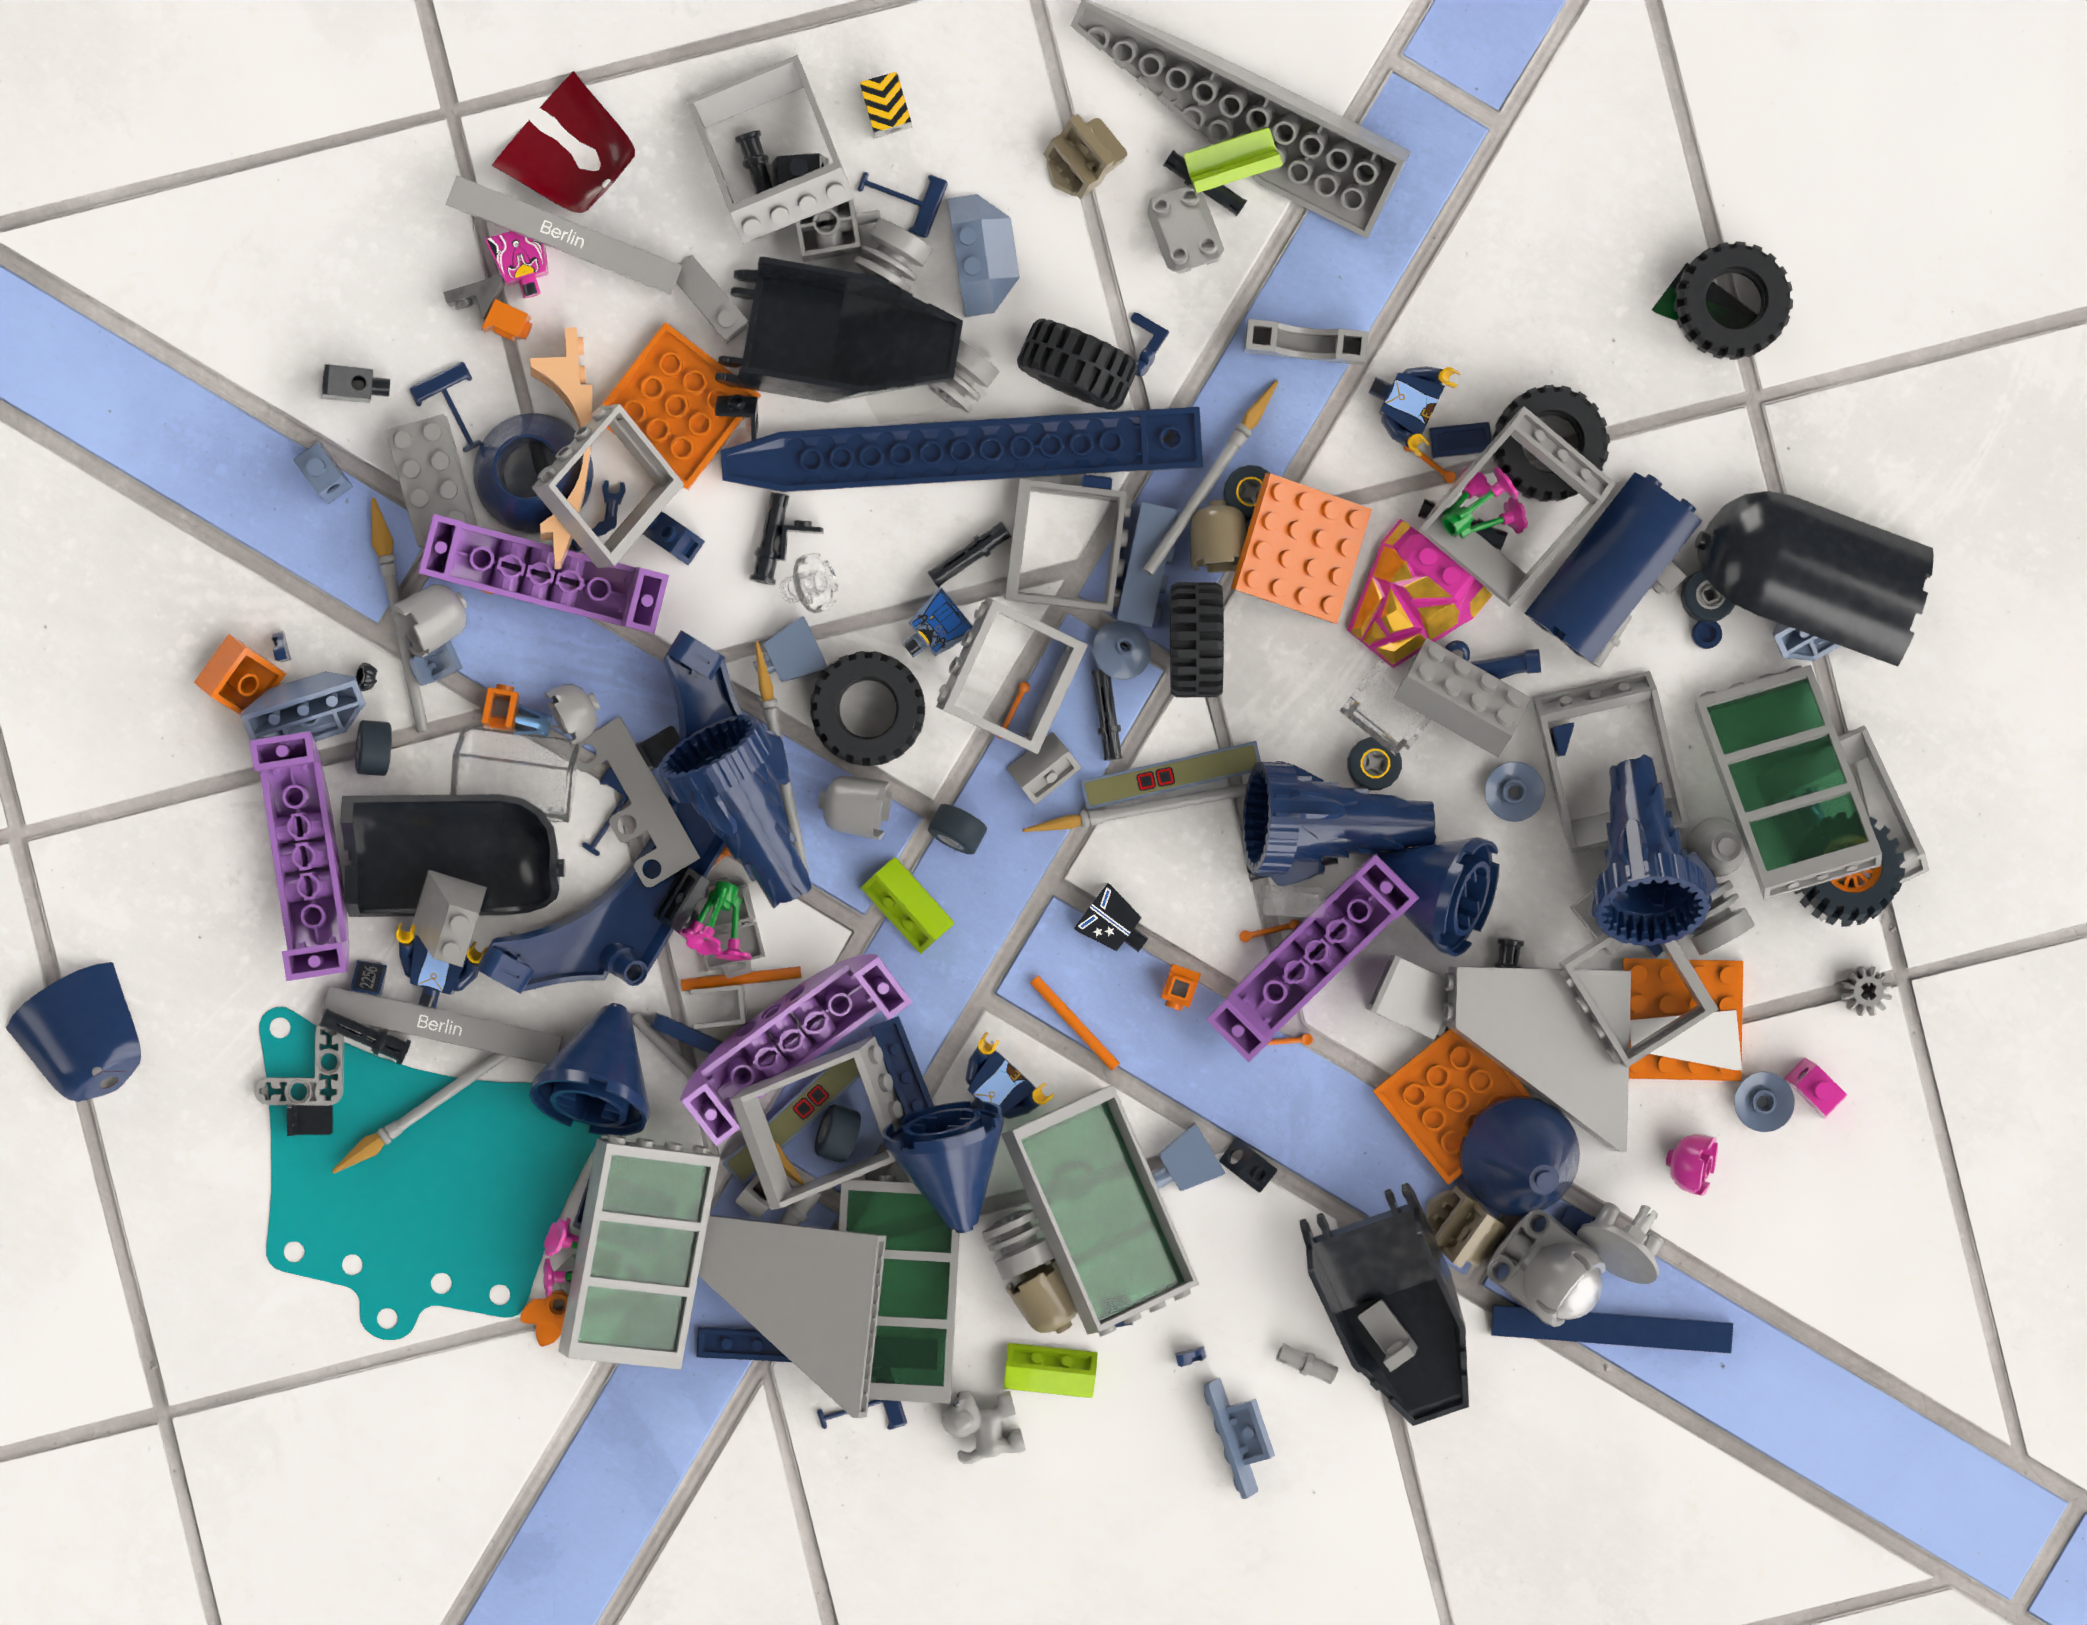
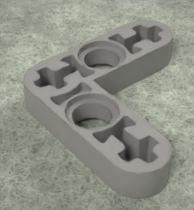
(313, 1085)

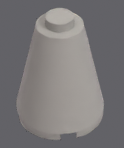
(1718, 845)

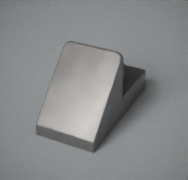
(484, 291)

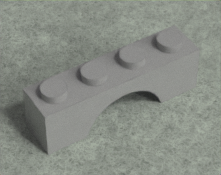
(1306, 343)

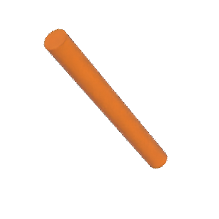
(753, 977)
(1074, 1022)

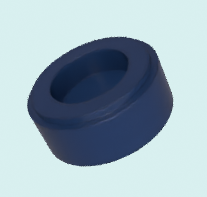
(1706, 634)

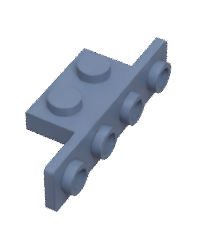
(1241, 1433)

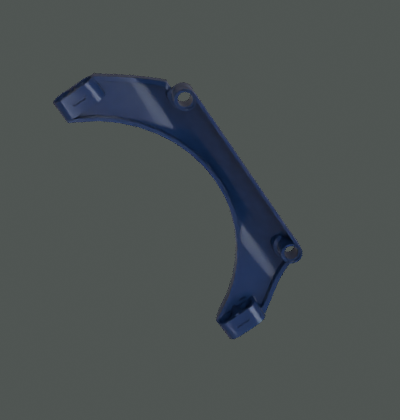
(620, 924)

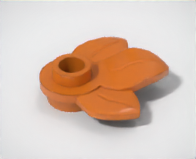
(546, 1317)

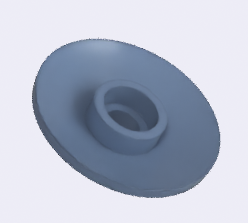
(1113, 659)
(1530, 791)
(1779, 1106)

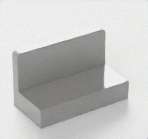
(1044, 771)

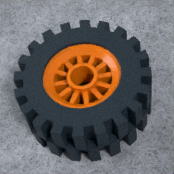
(1863, 901)

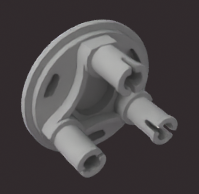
(1625, 1251)

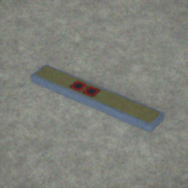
(1170, 775)
(798, 1113)

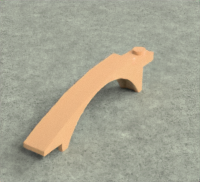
(564, 378)

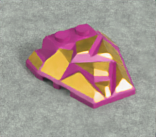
(1413, 596)

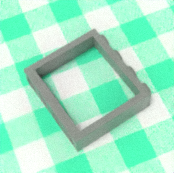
(665, 488)
(1119, 539)
(1054, 692)
(1704, 1002)

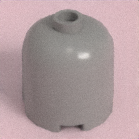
(430, 618)
(856, 806)

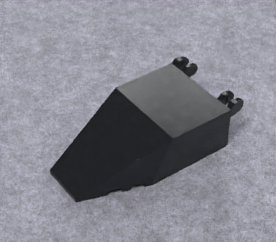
(837, 335)
(1401, 1263)

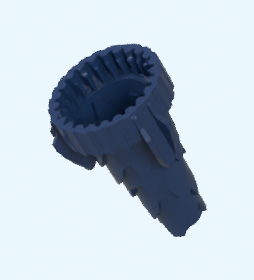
(730, 781)
(1299, 819)
(1650, 883)

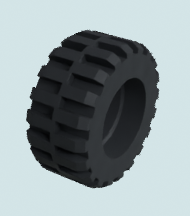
(1767, 278)
(1077, 364)
(1555, 402)
(1196, 639)
(826, 708)

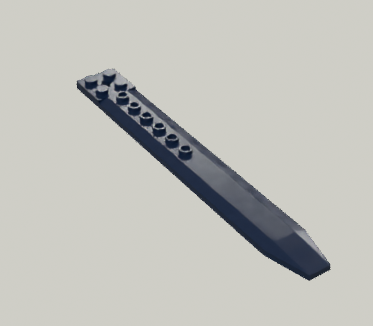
(967, 450)

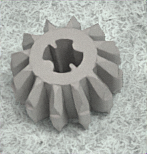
(1876, 990)

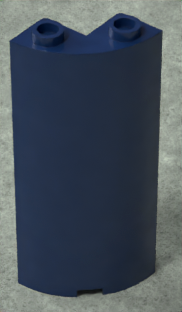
(1614, 566)

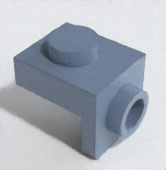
(435, 665)

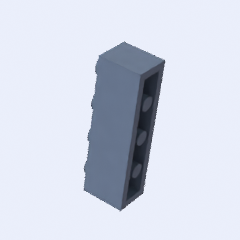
(1141, 590)

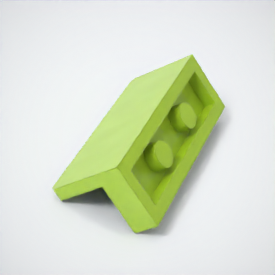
(1232, 160)
(907, 905)
(1050, 1370)

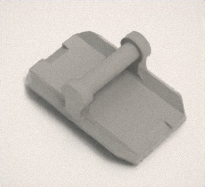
(1184, 229)

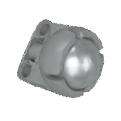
(1548, 1270)

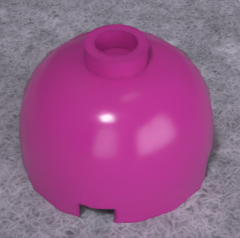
(1693, 1162)

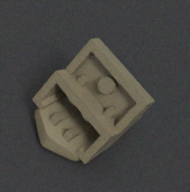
(1082, 156)
(1463, 1226)

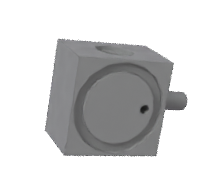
(833, 231)

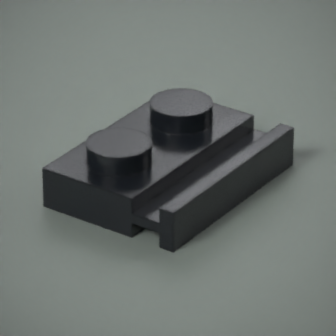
(681, 899)

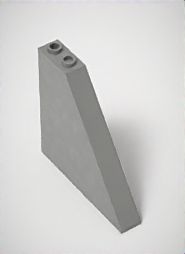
(1544, 1040)
(805, 1293)

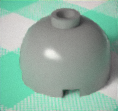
(574, 711)

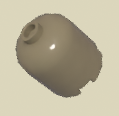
(1217, 537)
(1043, 1299)

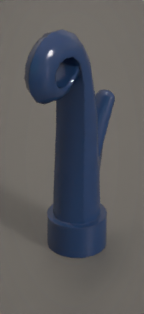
(1502, 666)

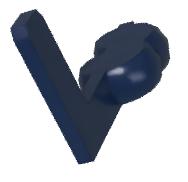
(1147, 355)

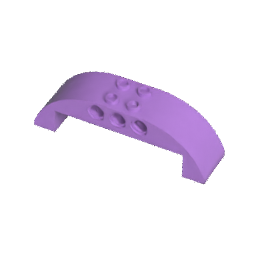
(527, 573)
(304, 855)
(1311, 957)
(790, 1035)

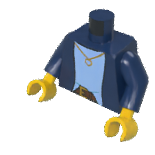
(1411, 402)
(433, 974)
(999, 1082)

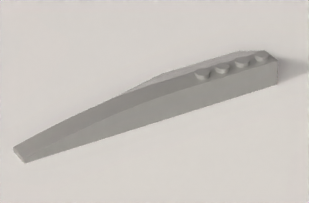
(1325, 157)

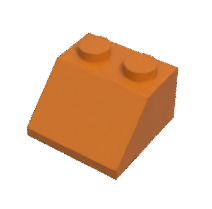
(238, 675)

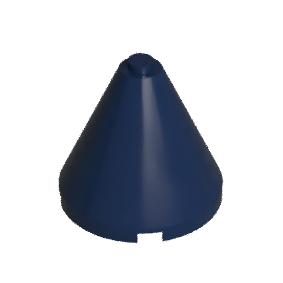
(1453, 888)
(596, 1078)
(1519, 1155)
(949, 1156)

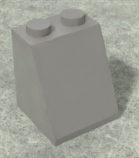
(448, 916)
(1411, 997)

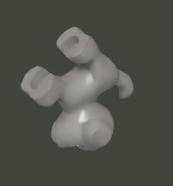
(965, 1418)

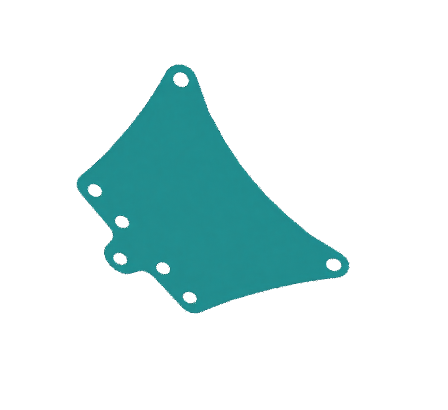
(449, 1195)

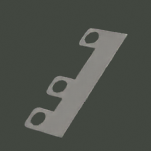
(648, 802)

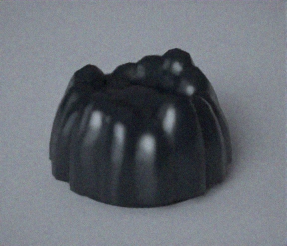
(366, 676)

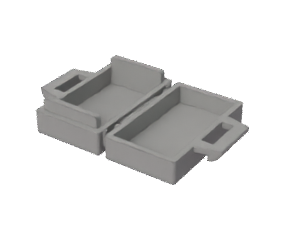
(748, 934)

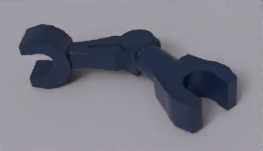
(610, 519)

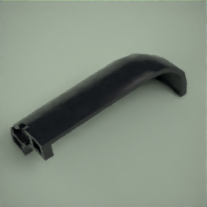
(1817, 572)
(470, 837)

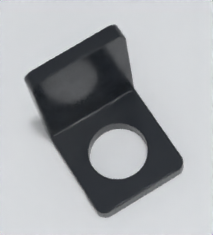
(739, 407)
(800, 527)
(657, 746)
(309, 1120)
(1250, 1168)

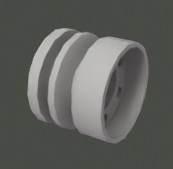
(894, 254)
(969, 368)
(1721, 923)
(1019, 1242)

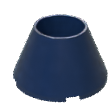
(490, 461)

